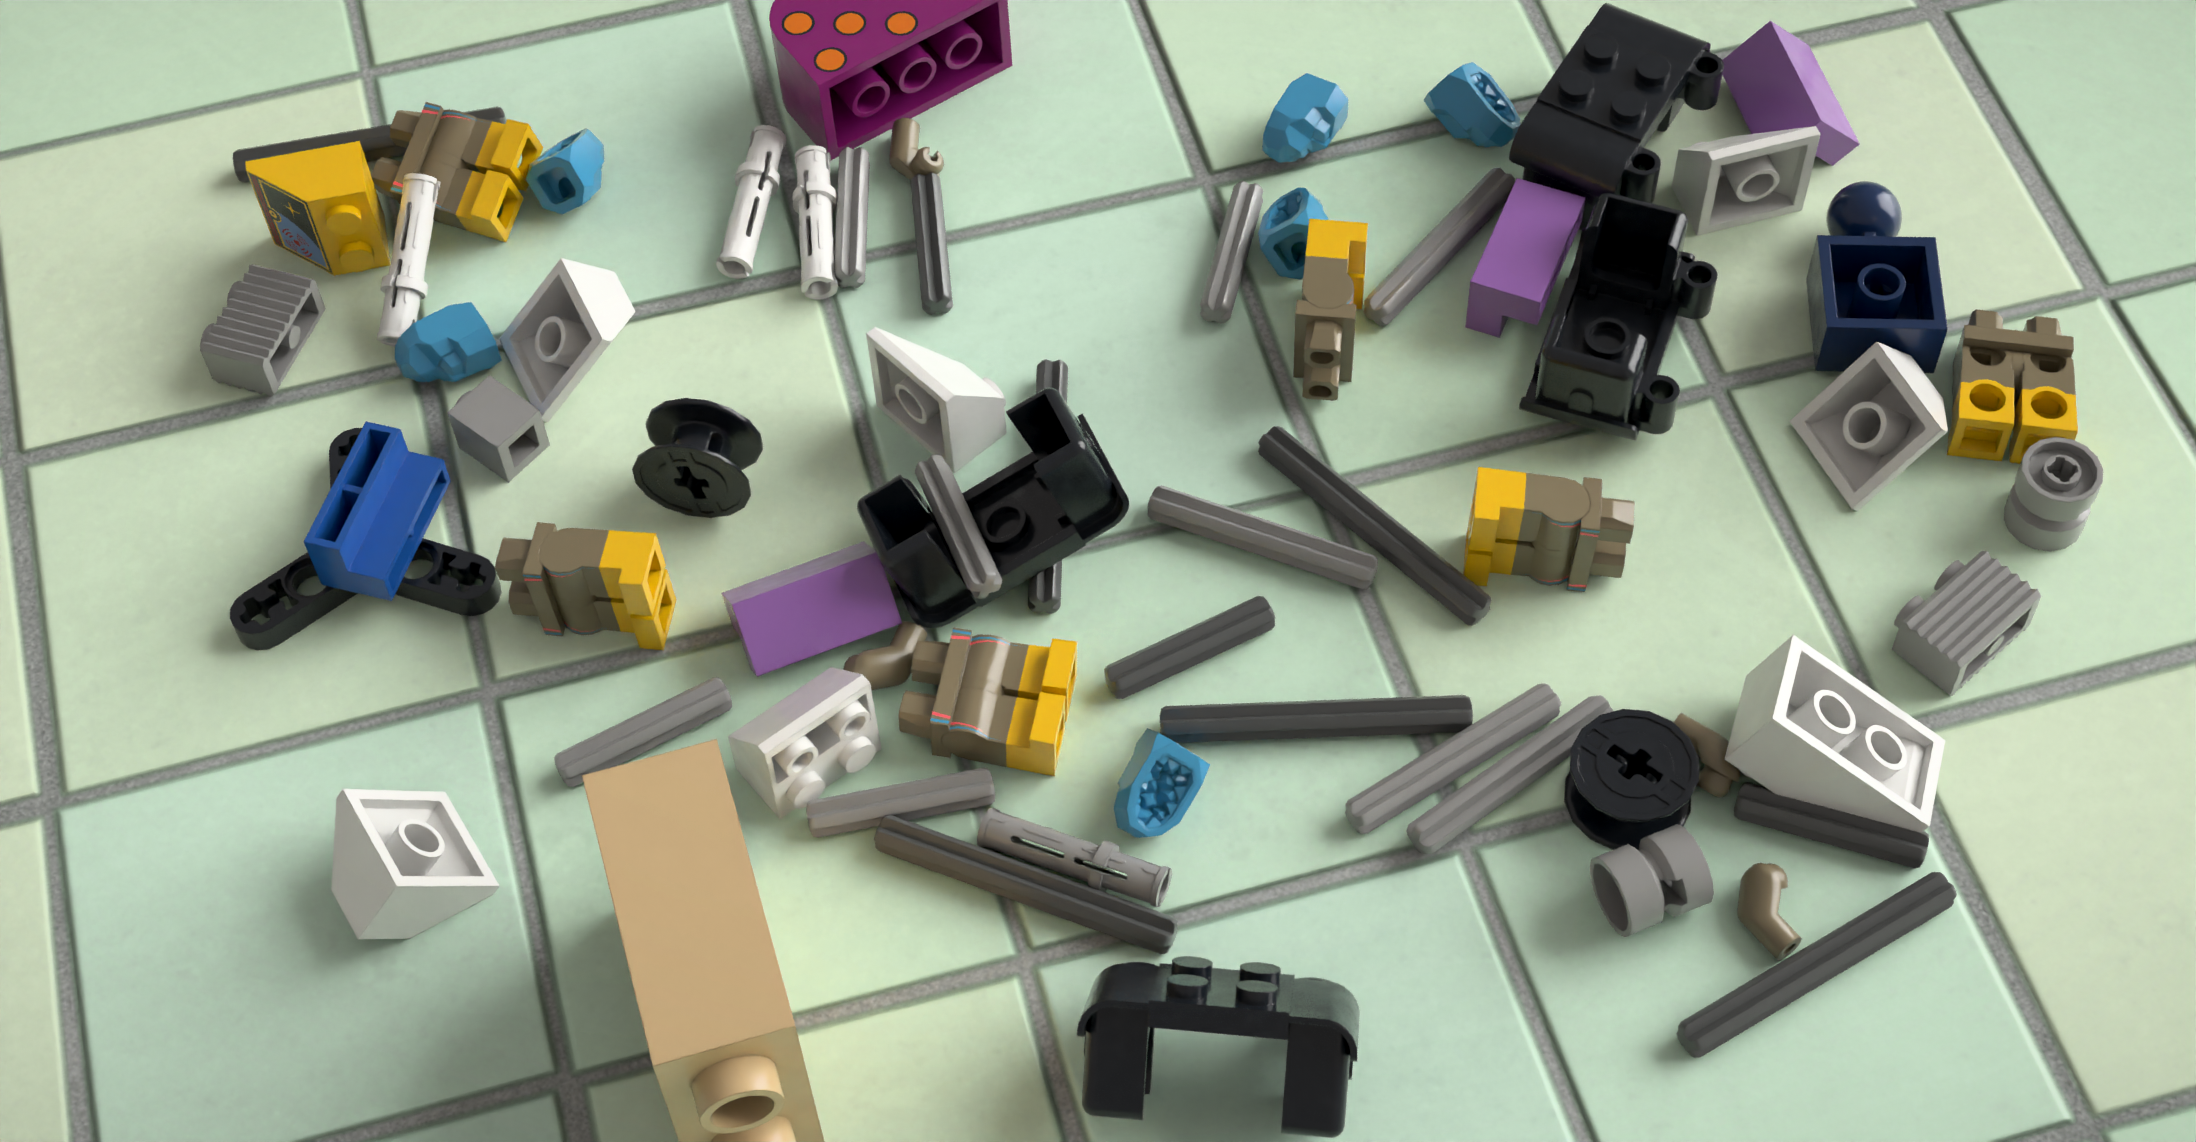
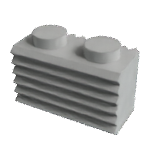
(261, 329)
(1965, 621)

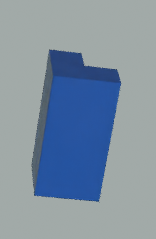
(375, 514)

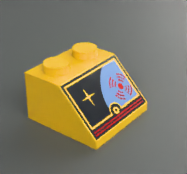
(323, 207)

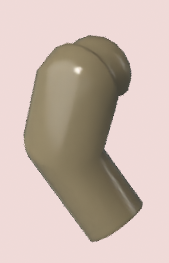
(904, 151)
(889, 664)
(1711, 749)
(1759, 909)

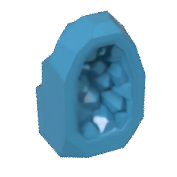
(1474, 107)
(1304, 119)
(568, 172)
(1285, 231)
(447, 345)
(1157, 786)

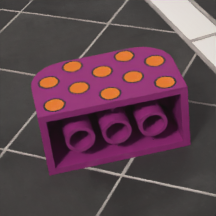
(867, 62)

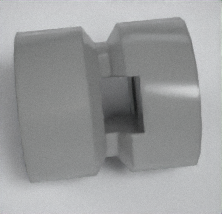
(2053, 493)
(1659, 877)

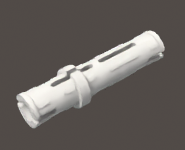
(756, 183)
(815, 203)
(405, 281)

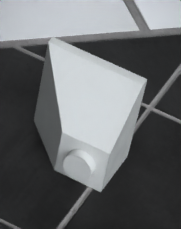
(1744, 177)
(565, 331)
(935, 398)
(1872, 422)
(403, 862)

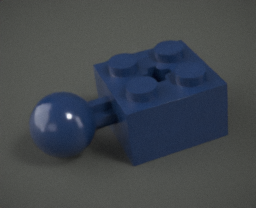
(1873, 284)

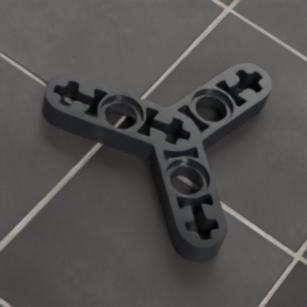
(432, 589)

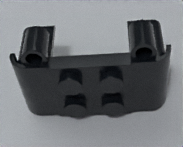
(1608, 102)
(1618, 319)
(1025, 514)
(1255, 1001)

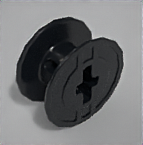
(698, 458)
(1630, 777)

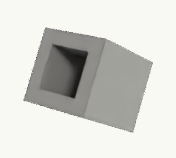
(498, 428)

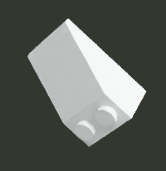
(1833, 741)

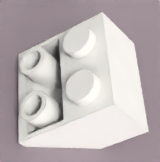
(808, 740)

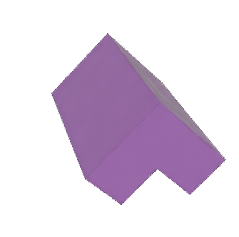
(1785, 89)
(1523, 257)
(812, 608)

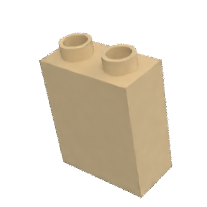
(700, 950)

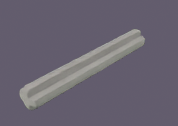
(1438, 247)
(1262, 537)
(1452, 758)
(1503, 779)

